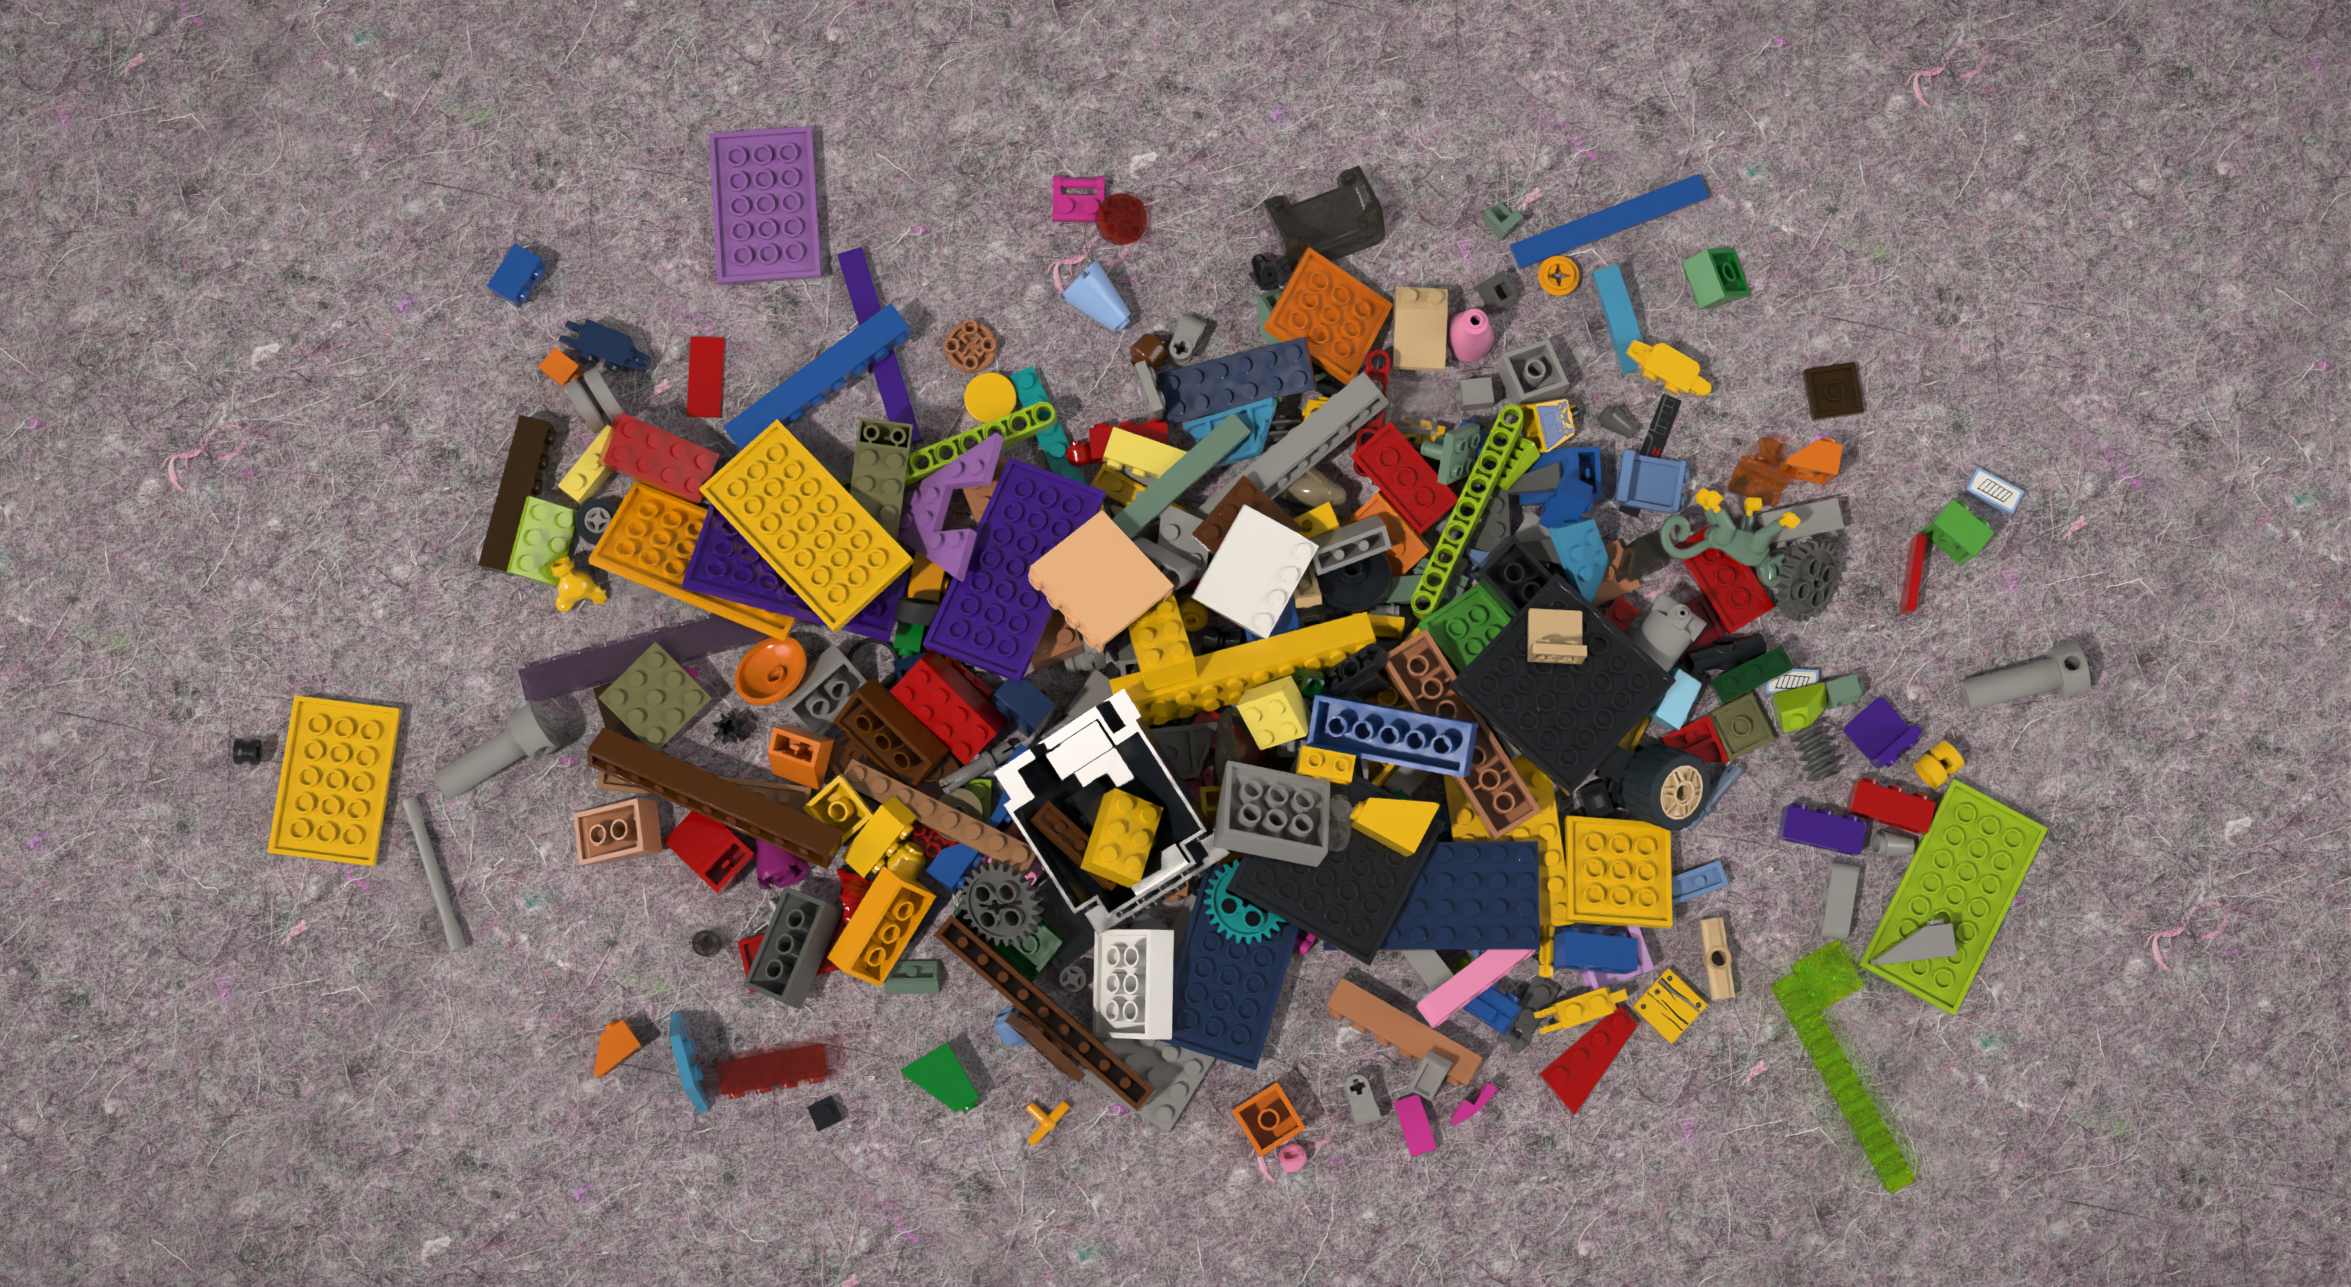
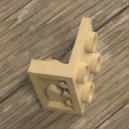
(1555, 636)

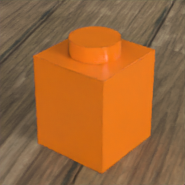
(560, 368)

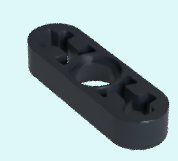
(1364, 669)

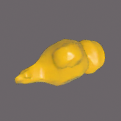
(574, 585)

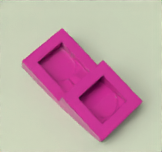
(1466, 1109)
(1414, 1125)

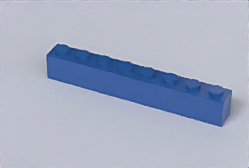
(822, 376)

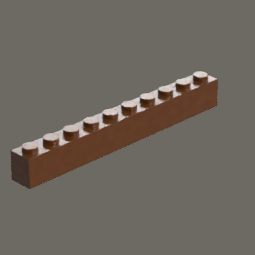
(715, 797)
(1046, 1013)

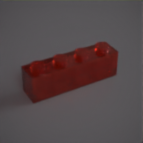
(773, 1069)

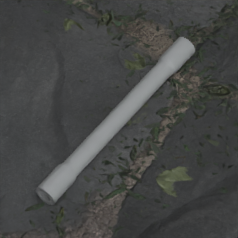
(416, 821)

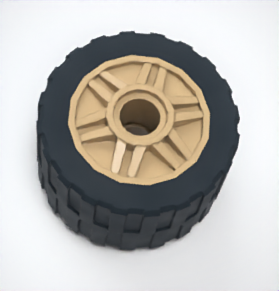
(1666, 787)

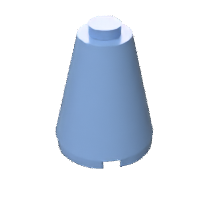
(1097, 298)

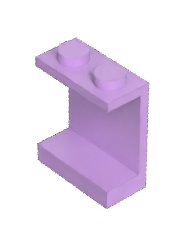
(1597, 979)

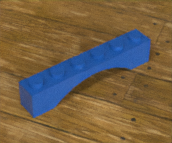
(958, 861)

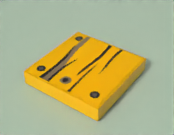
(1669, 1006)

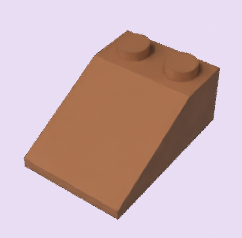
(618, 832)

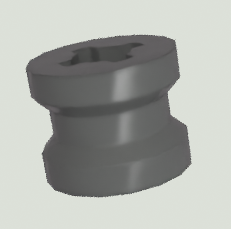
(1073, 979)

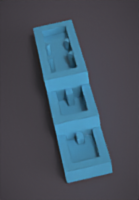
(1618, 314)

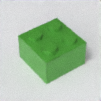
(1957, 531)

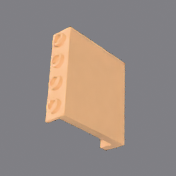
(1099, 580)

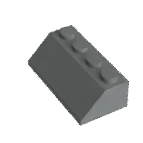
(793, 947)

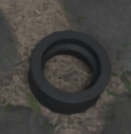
(916, 610)

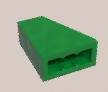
(944, 1078)

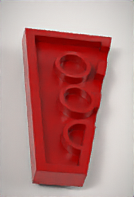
(1586, 1060)

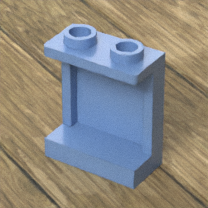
(1650, 483)

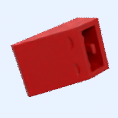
(710, 850)

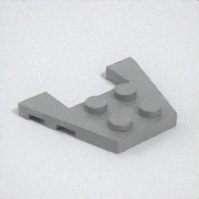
(1176, 537)

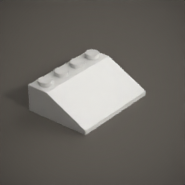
(1255, 572)
(1133, 984)

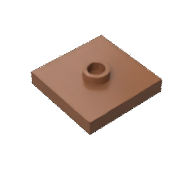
(1609, 588)

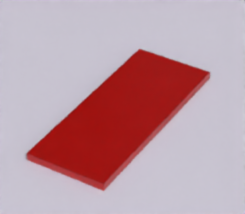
(705, 377)

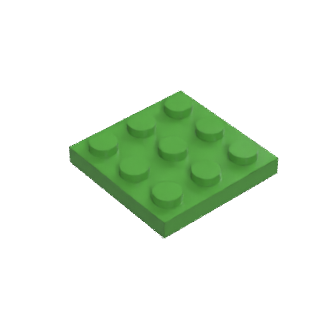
(1465, 626)

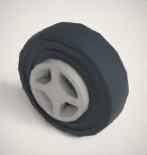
(589, 519)

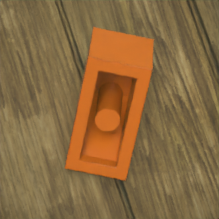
(616, 1046)

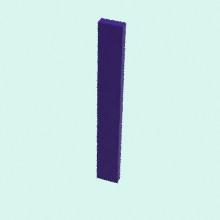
(886, 371)

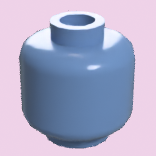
(1005, 1032)

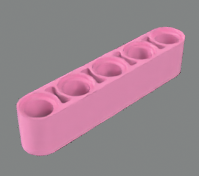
(1469, 984)

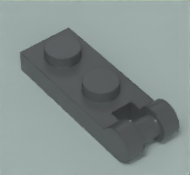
(1536, 998)

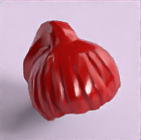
(852, 892)

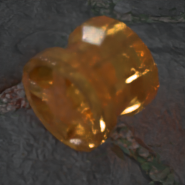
(1769, 451)

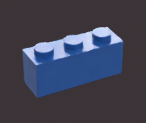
(1595, 952)

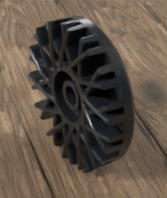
(1357, 585)

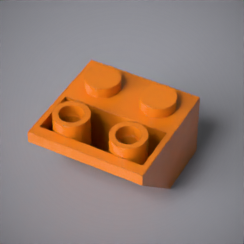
(799, 755)

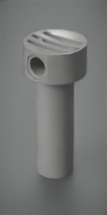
(2062, 671)
(528, 734)

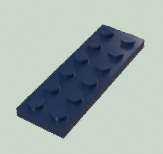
(1237, 380)

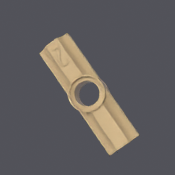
(1720, 976)

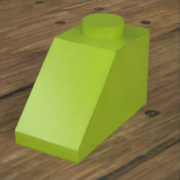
(1799, 706)

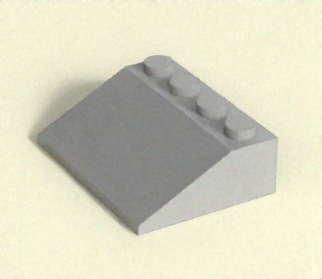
(1273, 814)

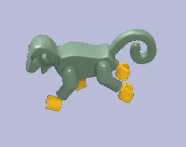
(1738, 544)

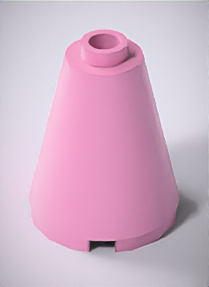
(1469, 335)

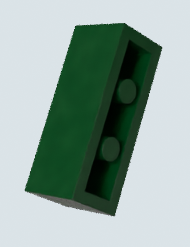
(1751, 675)

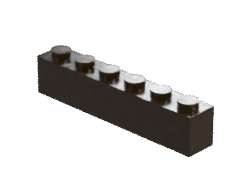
(519, 480)

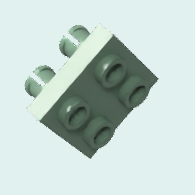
(1454, 451)

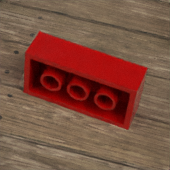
(657, 458)
(949, 706)

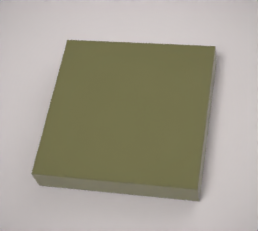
(1741, 726)

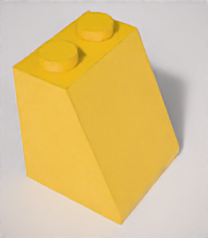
(1394, 822)

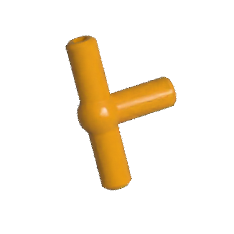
(1047, 1122)

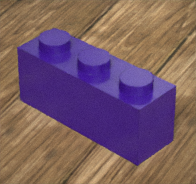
(1821, 829)

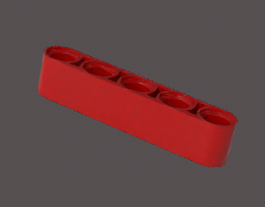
(1373, 426)

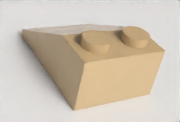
(1420, 328)

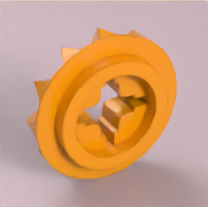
(1566, 268)

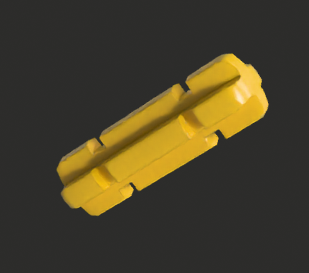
(1546, 951)

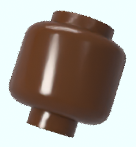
(1149, 348)

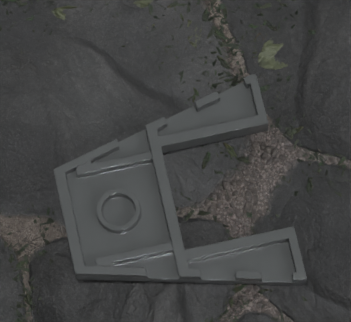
(1496, 518)

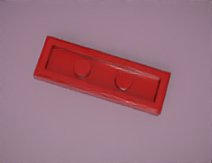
(1913, 574)

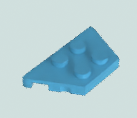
(1255, 417)
(1581, 555)
(689, 1071)

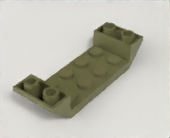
(881, 470)

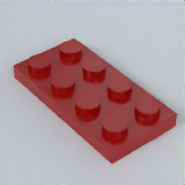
(1404, 477)
(1726, 585)

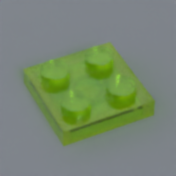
(1828, 975)

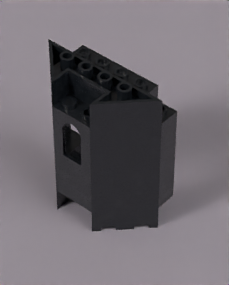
(1125, 755)

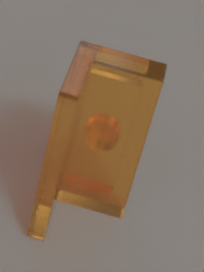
(1758, 480)

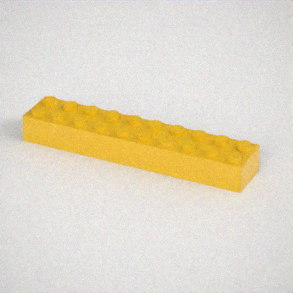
(1232, 671)

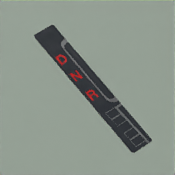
(1657, 436)

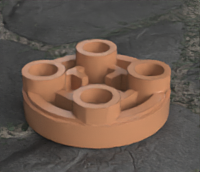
(970, 347)

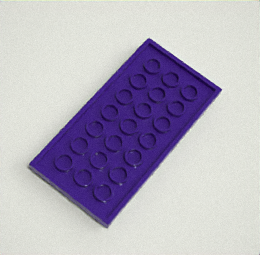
(733, 570)
(996, 612)

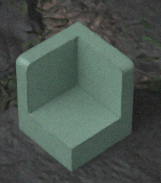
(1501, 220)

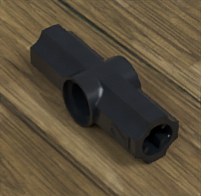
(1725, 653)

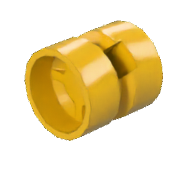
(1942, 761)

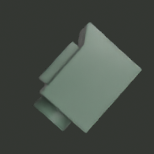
(1843, 691)

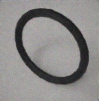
(886, 644)

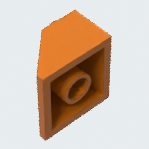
(1815, 462)

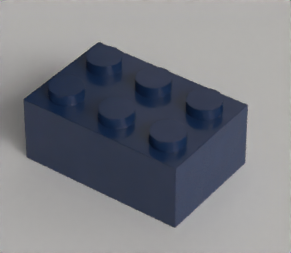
(1025, 706)

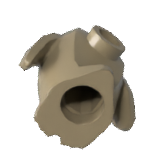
(1313, 491)

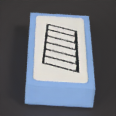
(1994, 491)
(1793, 680)

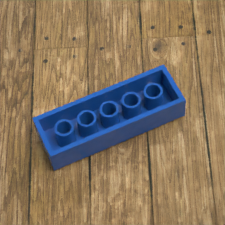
(1393, 735)

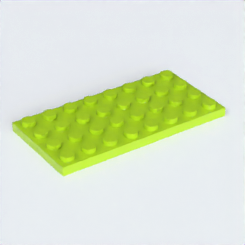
(1960, 874)

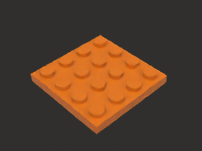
(1331, 312)

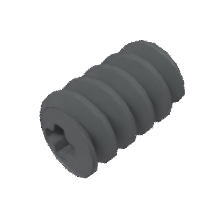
(1814, 753)

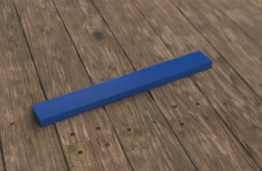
(1609, 221)

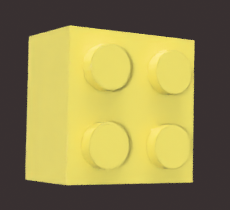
(1275, 713)

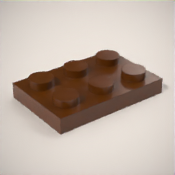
(1046, 1046)

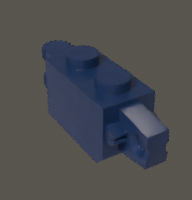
(606, 346)

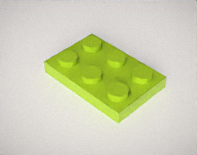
(541, 540)

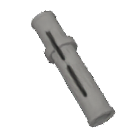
(985, 762)

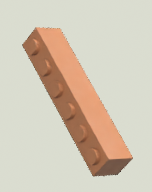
(1400, 1030)

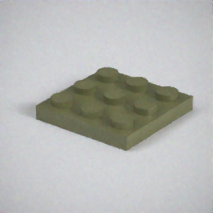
(655, 697)

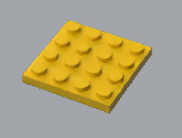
(1617, 872)

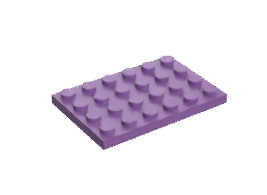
(765, 205)

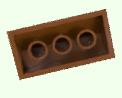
(890, 734)

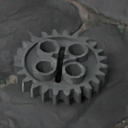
(1807, 579)
(1006, 925)

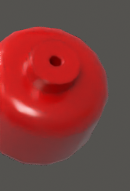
(1078, 454)

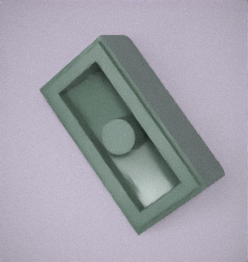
(913, 978)

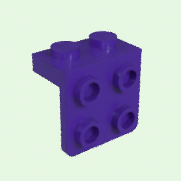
(1881, 733)

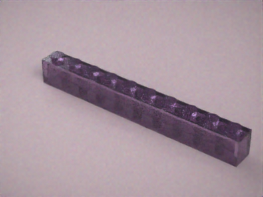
(608, 663)

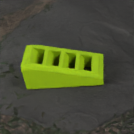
(1520, 459)

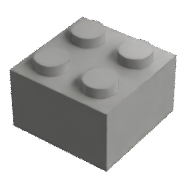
(1532, 373)

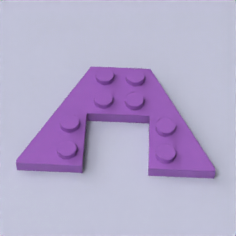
(929, 501)

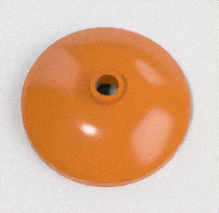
(770, 671)

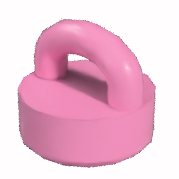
(1292, 1157)

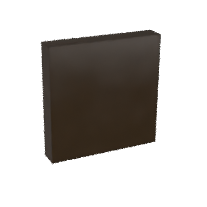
(1833, 391)

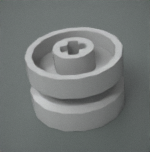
(594, 400)

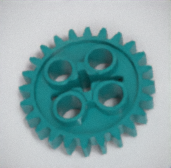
(1235, 922)

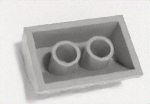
(823, 691)

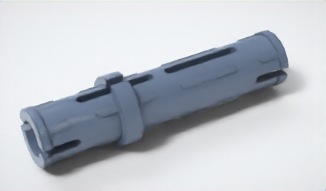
(1718, 789)

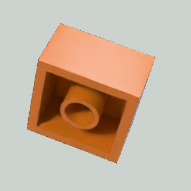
(1268, 1119)

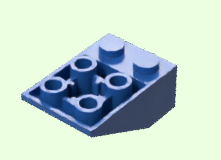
(1577, 462)

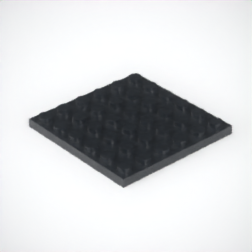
(1561, 712)
(1349, 894)

